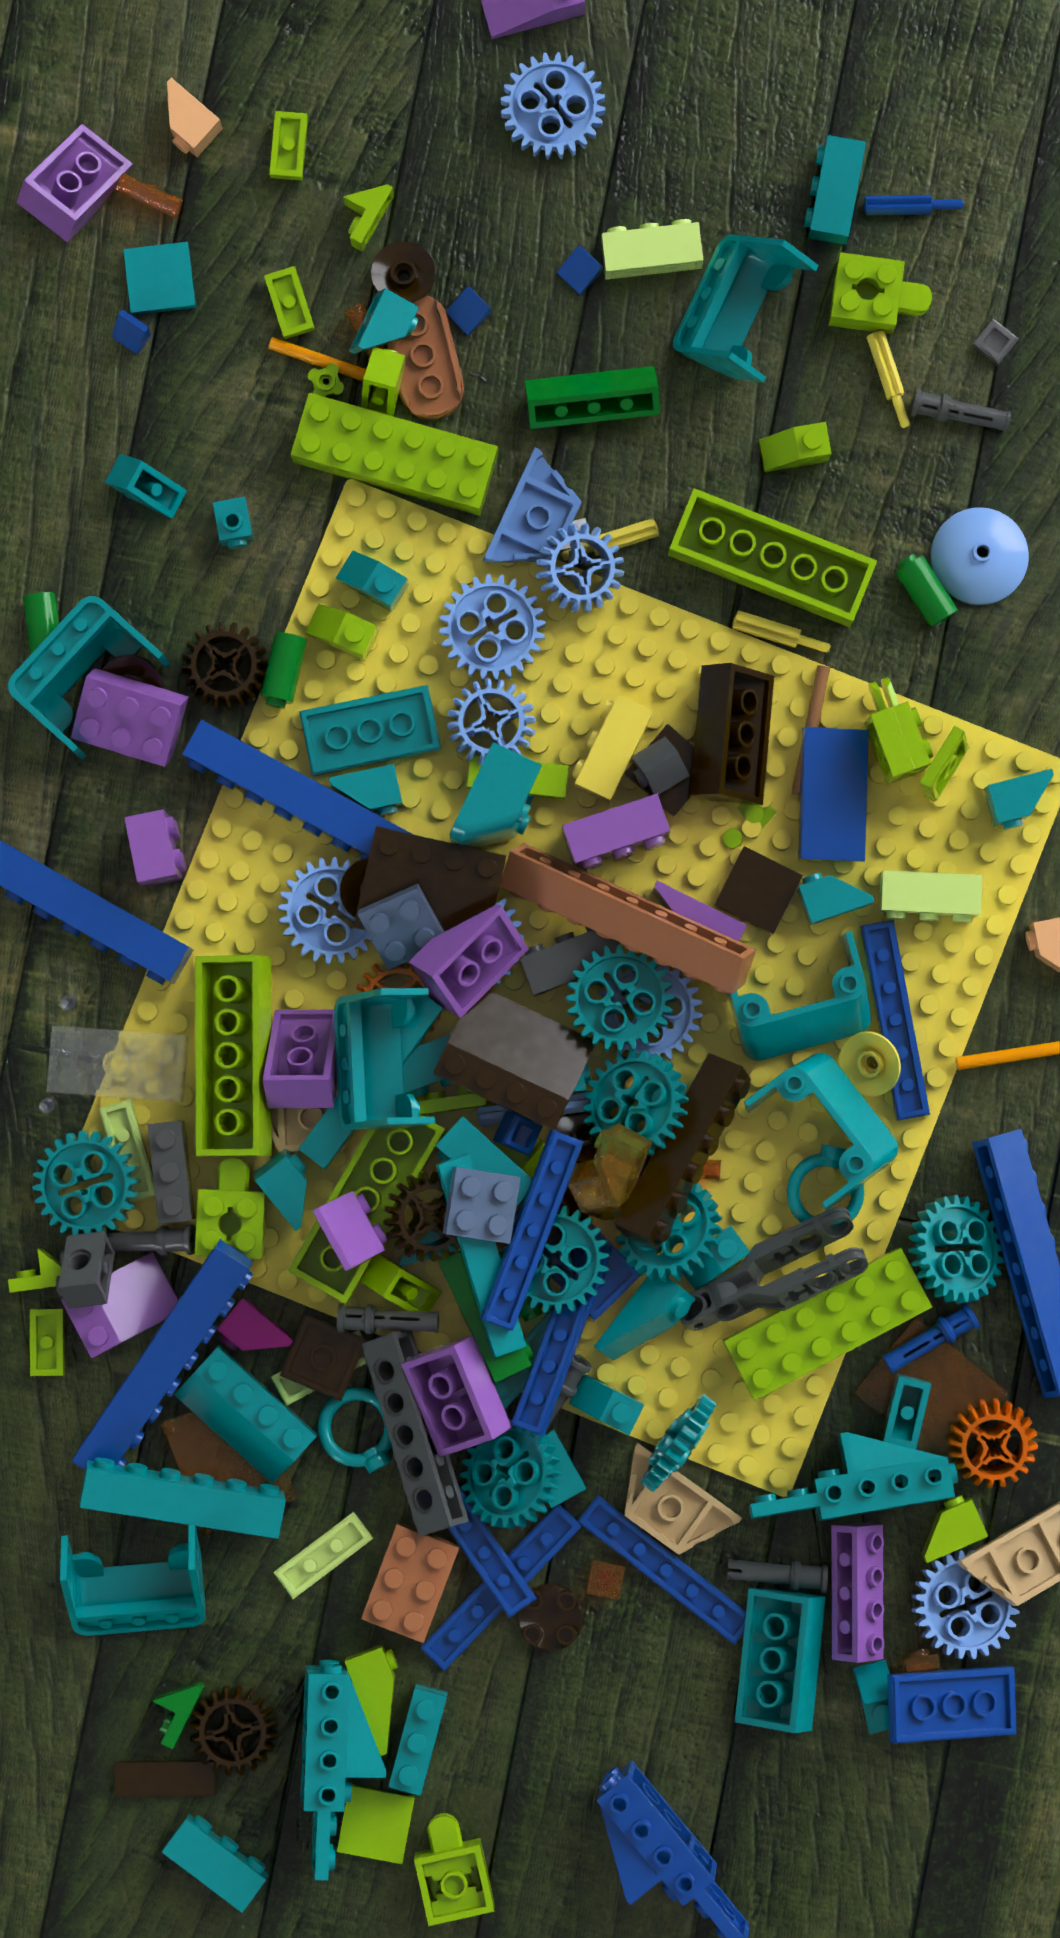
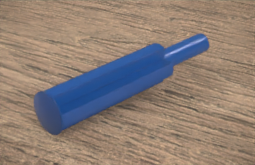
(907, 204)

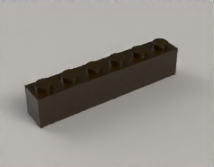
(674, 1170)

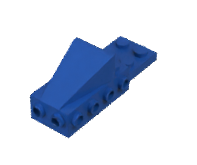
(656, 1846)

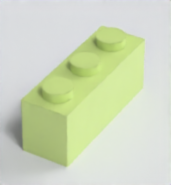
(651, 249)
(930, 895)

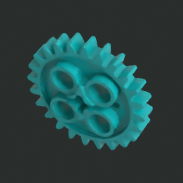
(594, 1012)
(611, 1092)
(77, 1156)
(956, 1224)
(574, 1235)
(695, 1236)
(678, 1442)
(512, 1476)

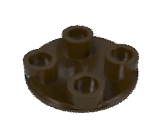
(552, 1618)

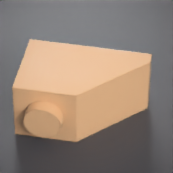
(190, 120)
(1045, 941)

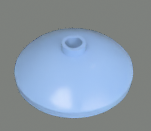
(976, 578)

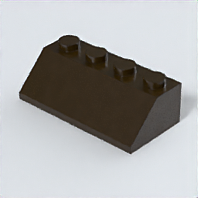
(732, 734)

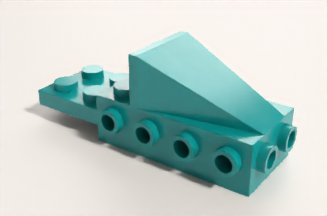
(872, 1466)
(332, 1754)

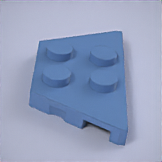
(534, 512)

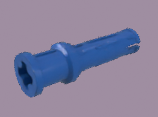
(948, 1330)

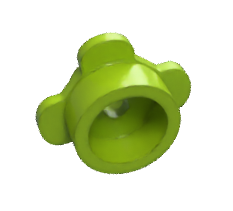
(331, 373)

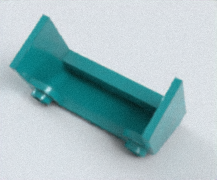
(730, 298)
(66, 656)
(497, 800)
(807, 1026)
(371, 1059)
(872, 1141)
(136, 1595)

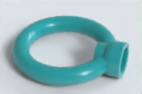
(829, 1157)
(373, 1458)

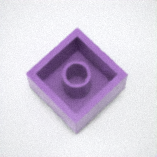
(154, 848)

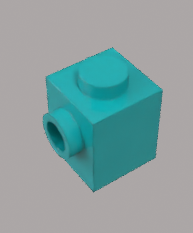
(233, 523)

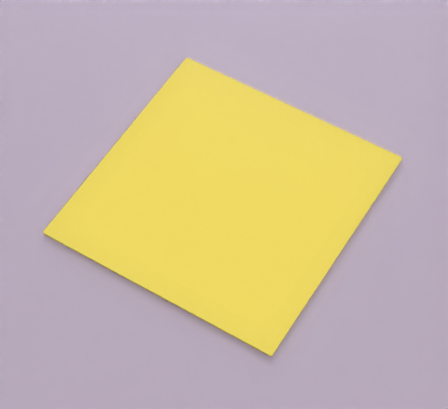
(654, 659)

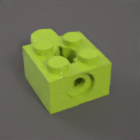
(872, 294)
(896, 735)
(231, 1213)
(452, 1874)

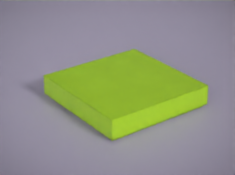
(944, 764)
(376, 1824)

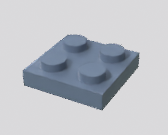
(400, 925)
(481, 1205)

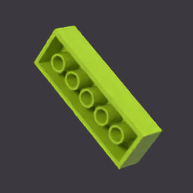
(394, 454)
(772, 557)
(232, 1055)
(374, 1170)
(827, 1325)

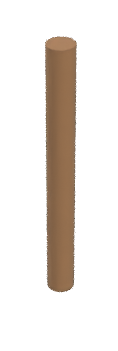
(814, 714)

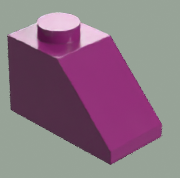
(252, 1329)

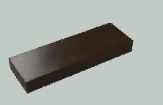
(165, 1778)

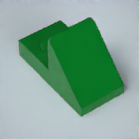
(182, 1704)

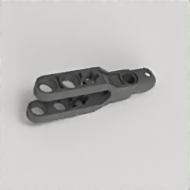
(739, 1289)

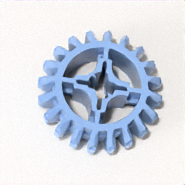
(584, 581)
(505, 716)

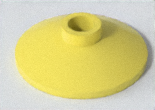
(858, 1067)

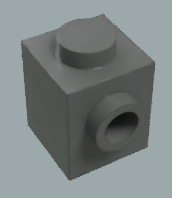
(659, 766)

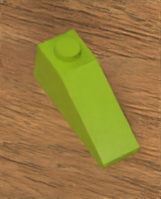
(374, 1683)

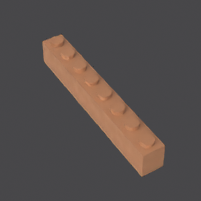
(627, 918)

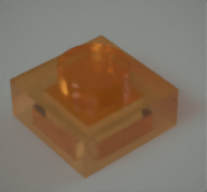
(605, 1579)
(921, 1661)

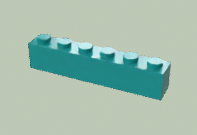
(182, 1498)

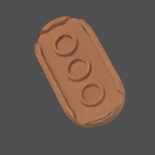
(432, 373)

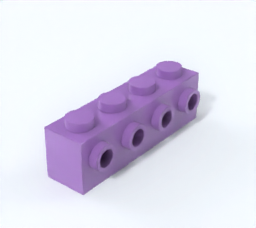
(857, 1592)

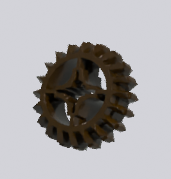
(236, 655)
(417, 1225)
(217, 1734)

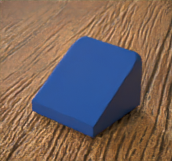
(580, 270)
(468, 311)
(131, 332)
(517, 1133)

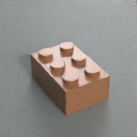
(410, 1582)

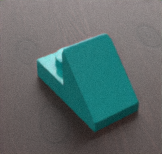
(873, 1692)

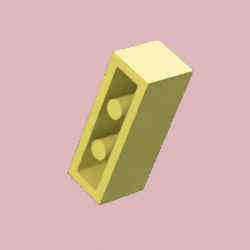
(611, 748)

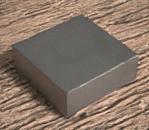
(995, 342)

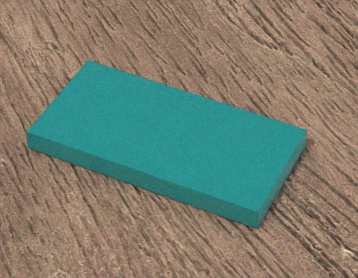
(370, 730)

